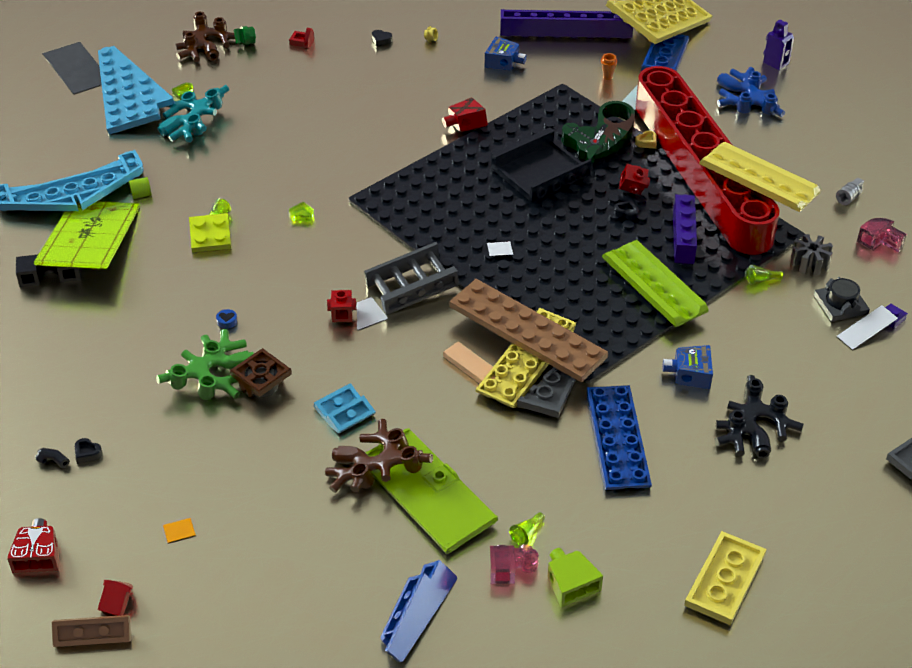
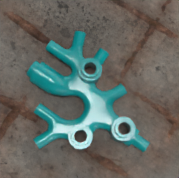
(192, 121)

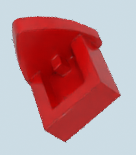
(302, 39)
(115, 597)

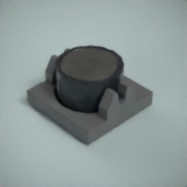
(842, 299)

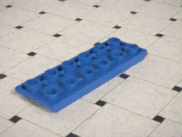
(618, 438)

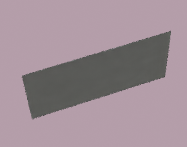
(75, 67)

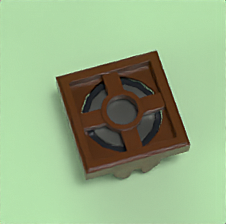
(261, 375)

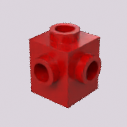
(634, 179)
(341, 305)

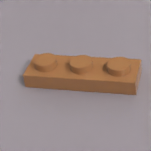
(91, 630)

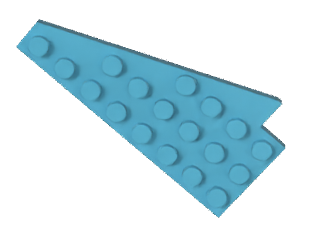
(128, 92)

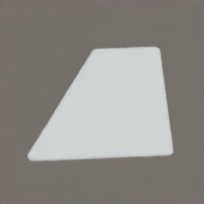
(369, 313)

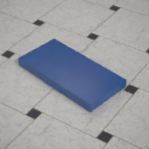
(666, 53)

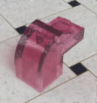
(881, 231)

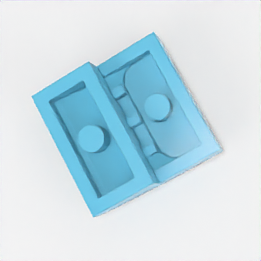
(344, 408)

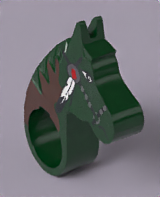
(605, 137)

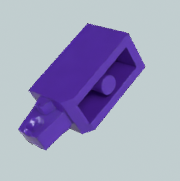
(778, 46)

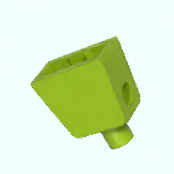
(572, 576)

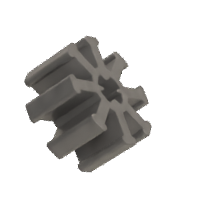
(811, 254)

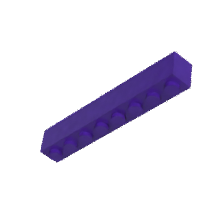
(563, 24)

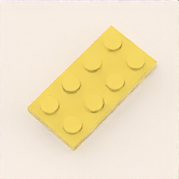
(725, 578)

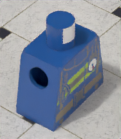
(503, 55)
(691, 366)

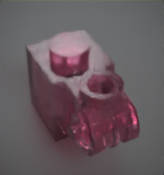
(506, 559)

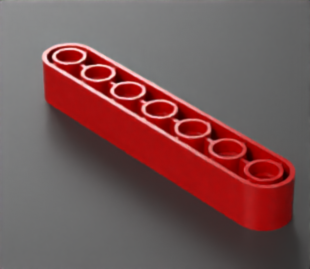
(687, 136)

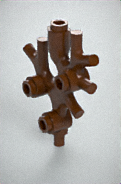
(196, 39)
(395, 452)

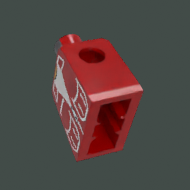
(34, 549)

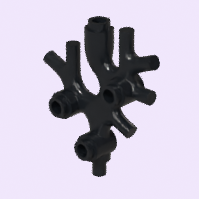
(743, 420)

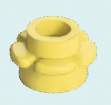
(431, 34)

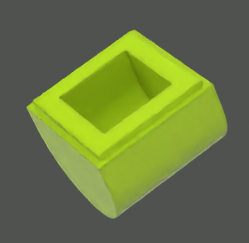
(140, 188)

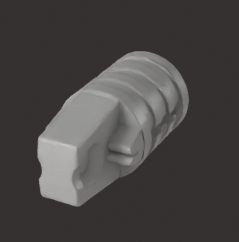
(850, 191)

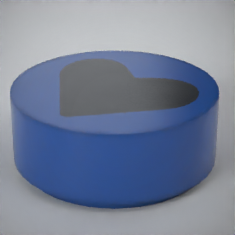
(226, 318)

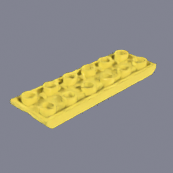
(761, 176)
(517, 369)

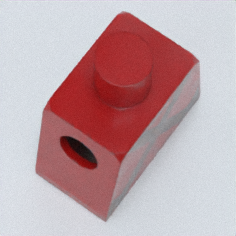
(466, 115)

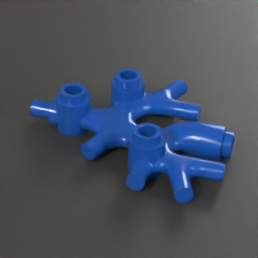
(750, 93)

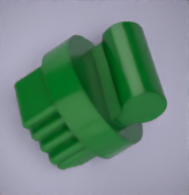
(245, 35)

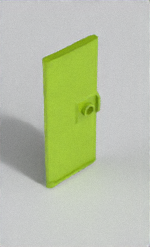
(436, 499)

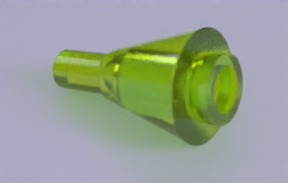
(220, 207)
(757, 274)
(523, 531)

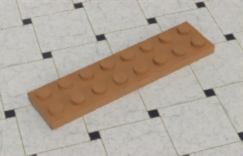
(529, 330)

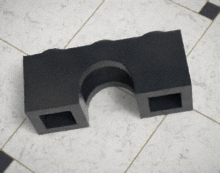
(30, 274)

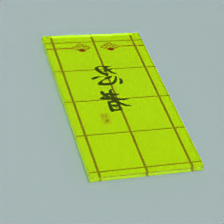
(88, 236)

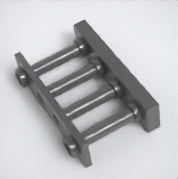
(416, 291)

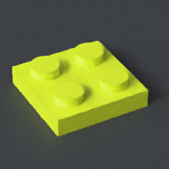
(210, 232)

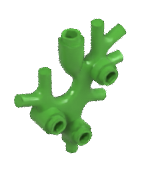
(199, 367)

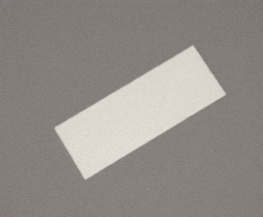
(867, 327)

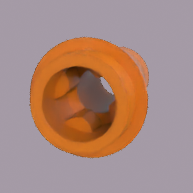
(608, 65)

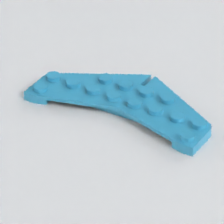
(65, 192)

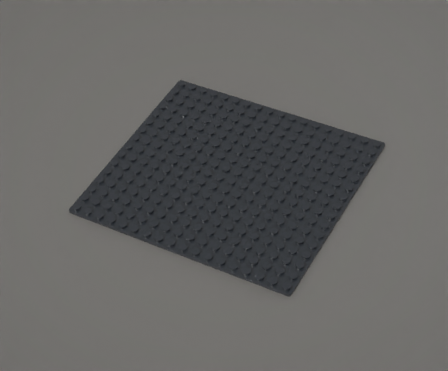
(560, 237)

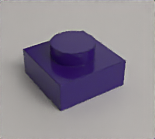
(900, 314)

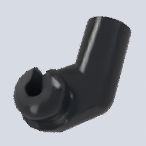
(53, 454)

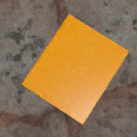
(179, 530)

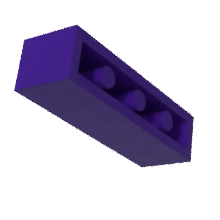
(684, 229)

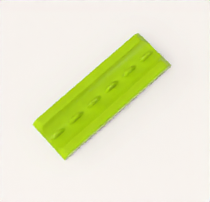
(656, 283)

